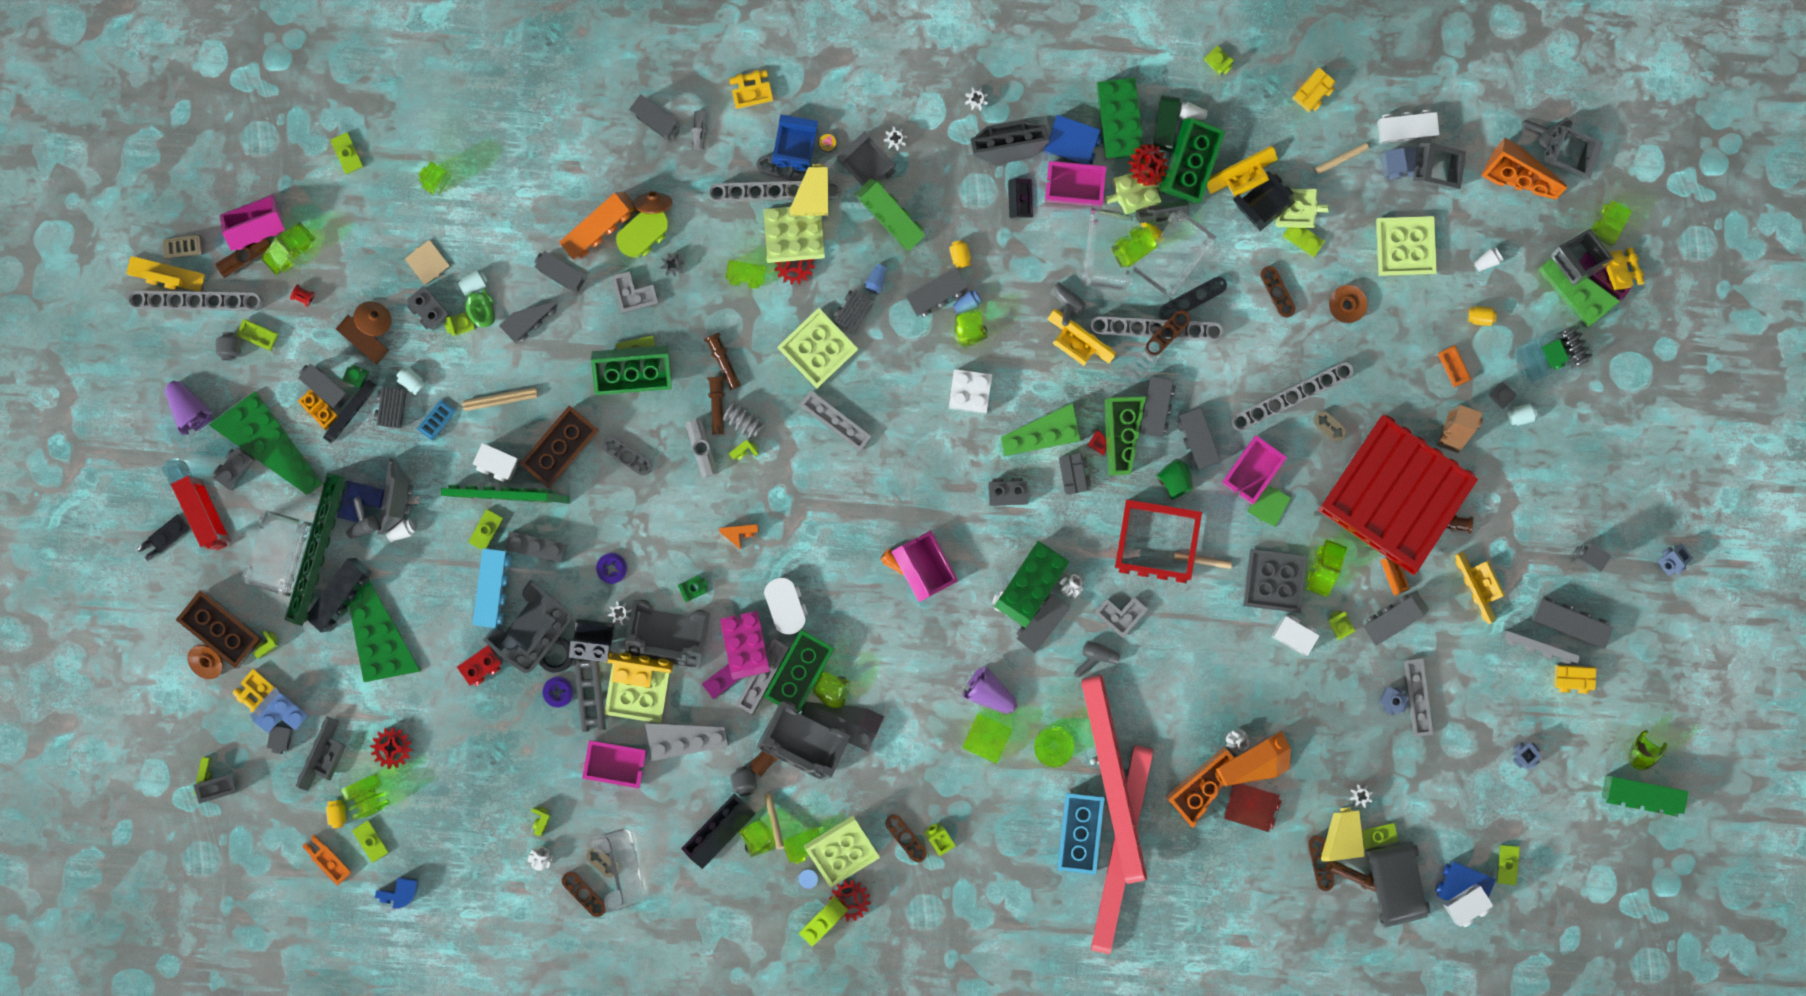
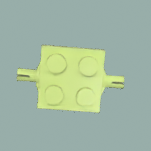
(1133, 195)
(1303, 211)

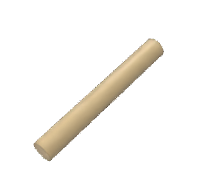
(1341, 158)
(1204, 560)
(774, 821)

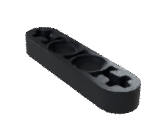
(1191, 296)
(350, 411)

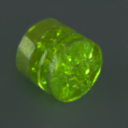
(1056, 757)
(365, 796)

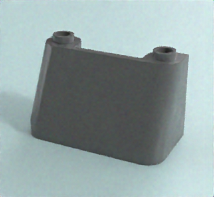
(532, 630)
(667, 635)
(803, 742)
(1398, 884)

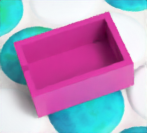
(1075, 184)
(252, 223)
(1253, 470)
(924, 566)
(745, 645)
(614, 764)

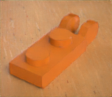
(328, 861)

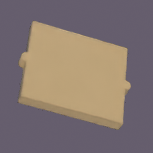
(427, 262)

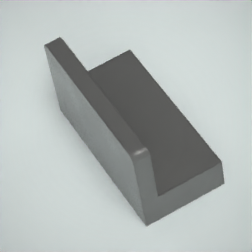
(215, 789)

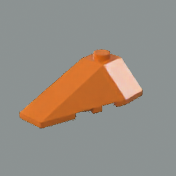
(1517, 168)
(1260, 762)

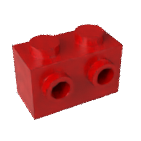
(480, 665)

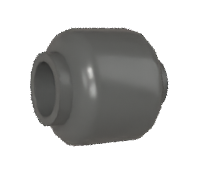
(228, 346)
(743, 781)

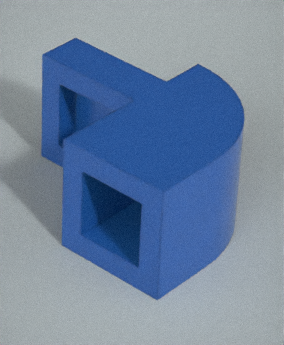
(403, 895)

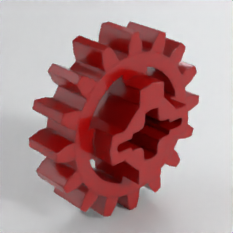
(1148, 165)
(801, 274)
(399, 748)
(856, 889)

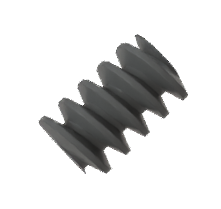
(1575, 346)

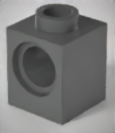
(279, 739)

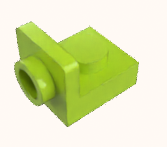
(1219, 61)
(459, 324)
(740, 451)
(1340, 624)
(265, 648)
(541, 824)
(939, 838)

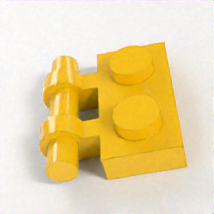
(753, 94)
(1619, 272)
(254, 684)

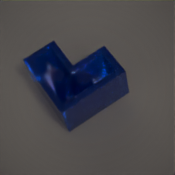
(369, 495)

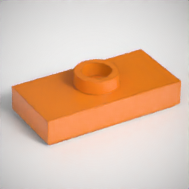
(1454, 366)
(1395, 576)

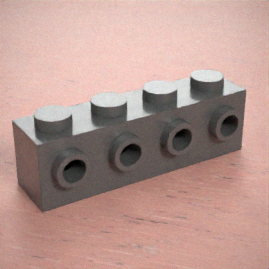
(1572, 623)

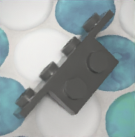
(323, 756)

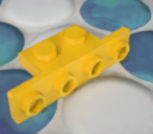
(1244, 174)
(165, 274)
(1079, 342)
(1482, 583)
(636, 669)

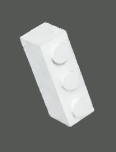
(1408, 126)

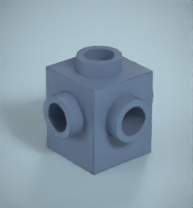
(1675, 559)
(1387, 697)
(1533, 755)

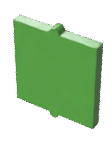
(1270, 505)

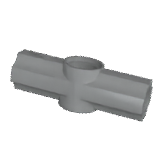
(705, 460)

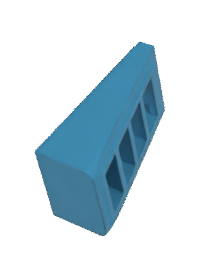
(432, 436)

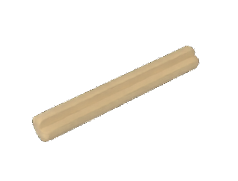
(499, 399)

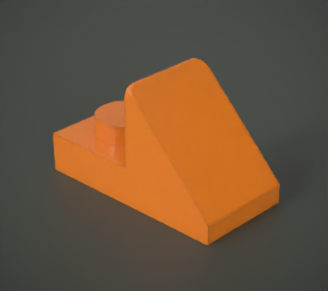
(733, 533)

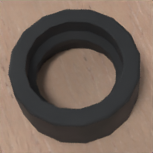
(568, 661)

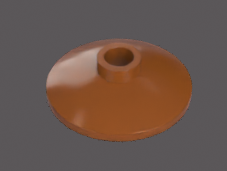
(653, 202)
(1355, 297)
(372, 325)
(205, 662)

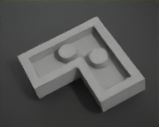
(631, 298)
(1122, 620)

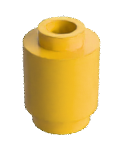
(960, 254)
(1482, 315)
(336, 813)

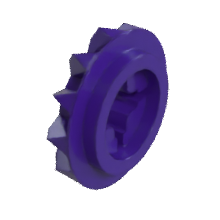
(608, 559)
(550, 686)

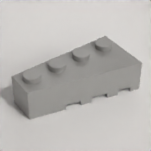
(678, 740)

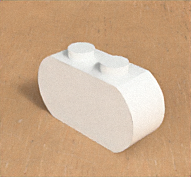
(785, 605)

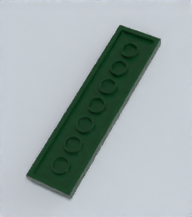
(315, 548)

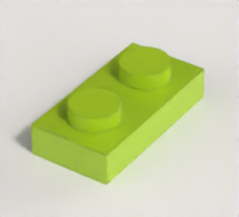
(1304, 240)

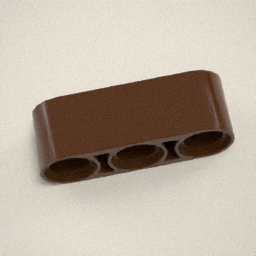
(1173, 326)
(366, 344)

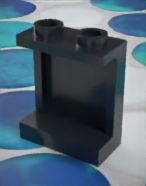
(1265, 201)
(592, 640)

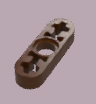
(1276, 276)
(901, 823)
(1318, 878)
(577, 880)

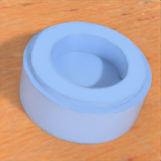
(808, 878)

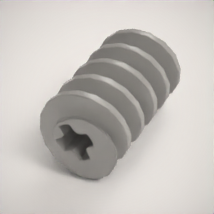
(743, 420)

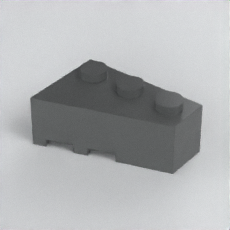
(1395, 617)

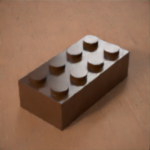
(559, 447)
(219, 629)

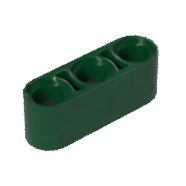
(1166, 123)

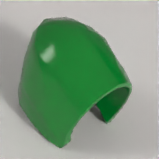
(1176, 478)

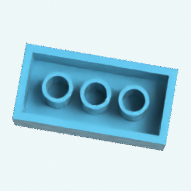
(491, 587)
(1080, 833)

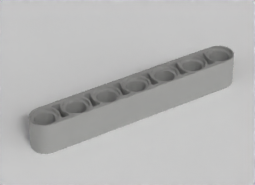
(765, 191)
(187, 296)
(1147, 331)
(1301, 394)

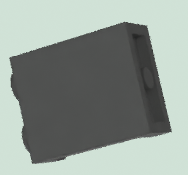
(866, 160)

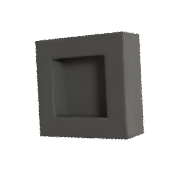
(1503, 395)

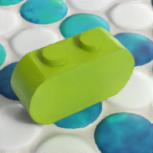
(642, 234)
(823, 921)

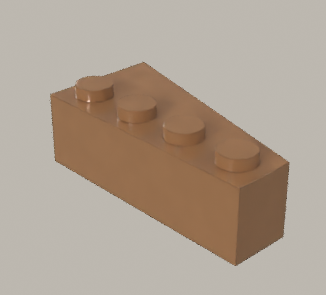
(1459, 427)

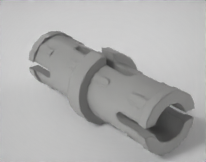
(698, 130)

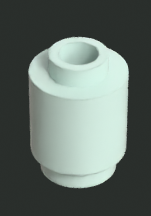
(473, 282)
(410, 380)
(1522, 414)

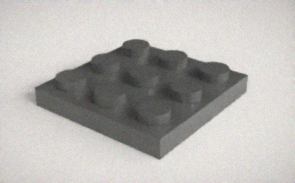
(1275, 581)

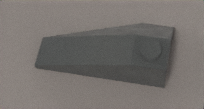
(859, 723)

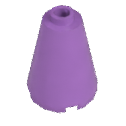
(186, 408)
(989, 692)

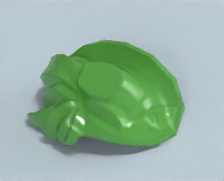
(480, 308)

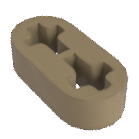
(1333, 423)
(599, 865)

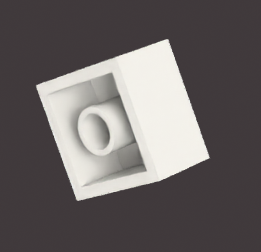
(970, 391)
(497, 462)
(1295, 635)
(1468, 905)

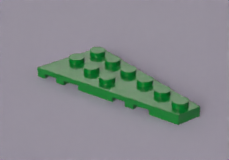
(261, 436)
(506, 493)
(377, 639)

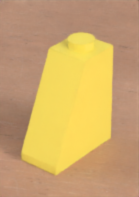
(812, 193)
(1344, 836)

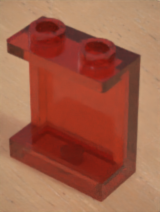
(1252, 807)

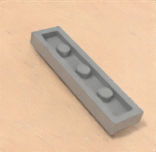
(835, 420)
(1532, 645)
(759, 683)
(1418, 697)

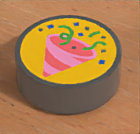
(827, 142)

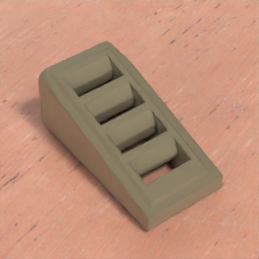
(198, 246)

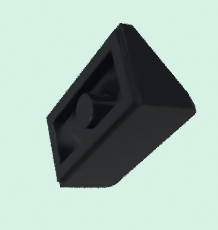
(1020, 198)

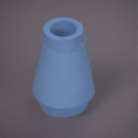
(876, 279)
(967, 302)

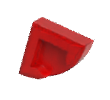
(1098, 442)

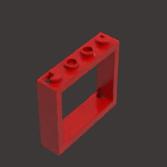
(1161, 509)
(201, 513)

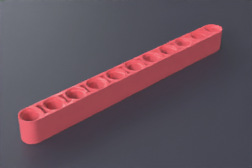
(1114, 779)
(1115, 879)

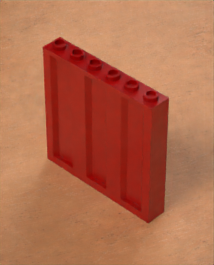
(1398, 494)

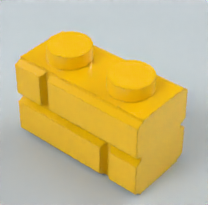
(1314, 89)
(1574, 678)

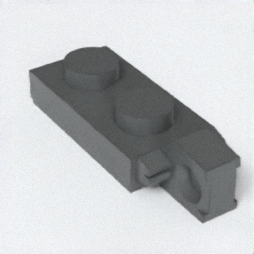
(1160, 213)

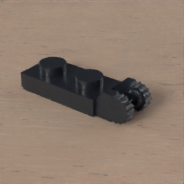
(165, 536)

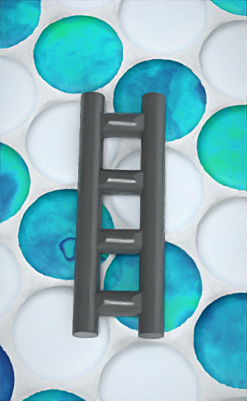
(582, 701)

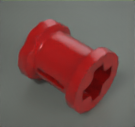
(302, 295)

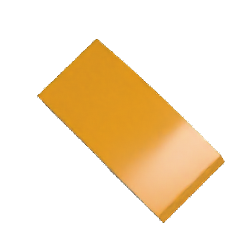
(318, 409)

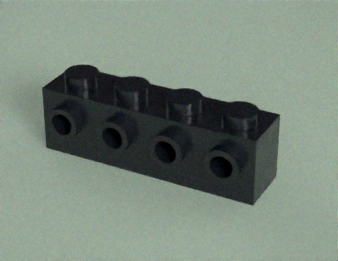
(338, 595)
(718, 831)

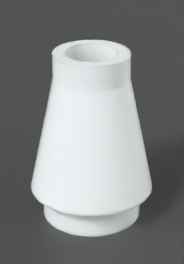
(1189, 110)
(1488, 259)
(402, 530)

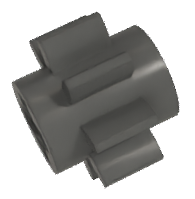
(671, 259)

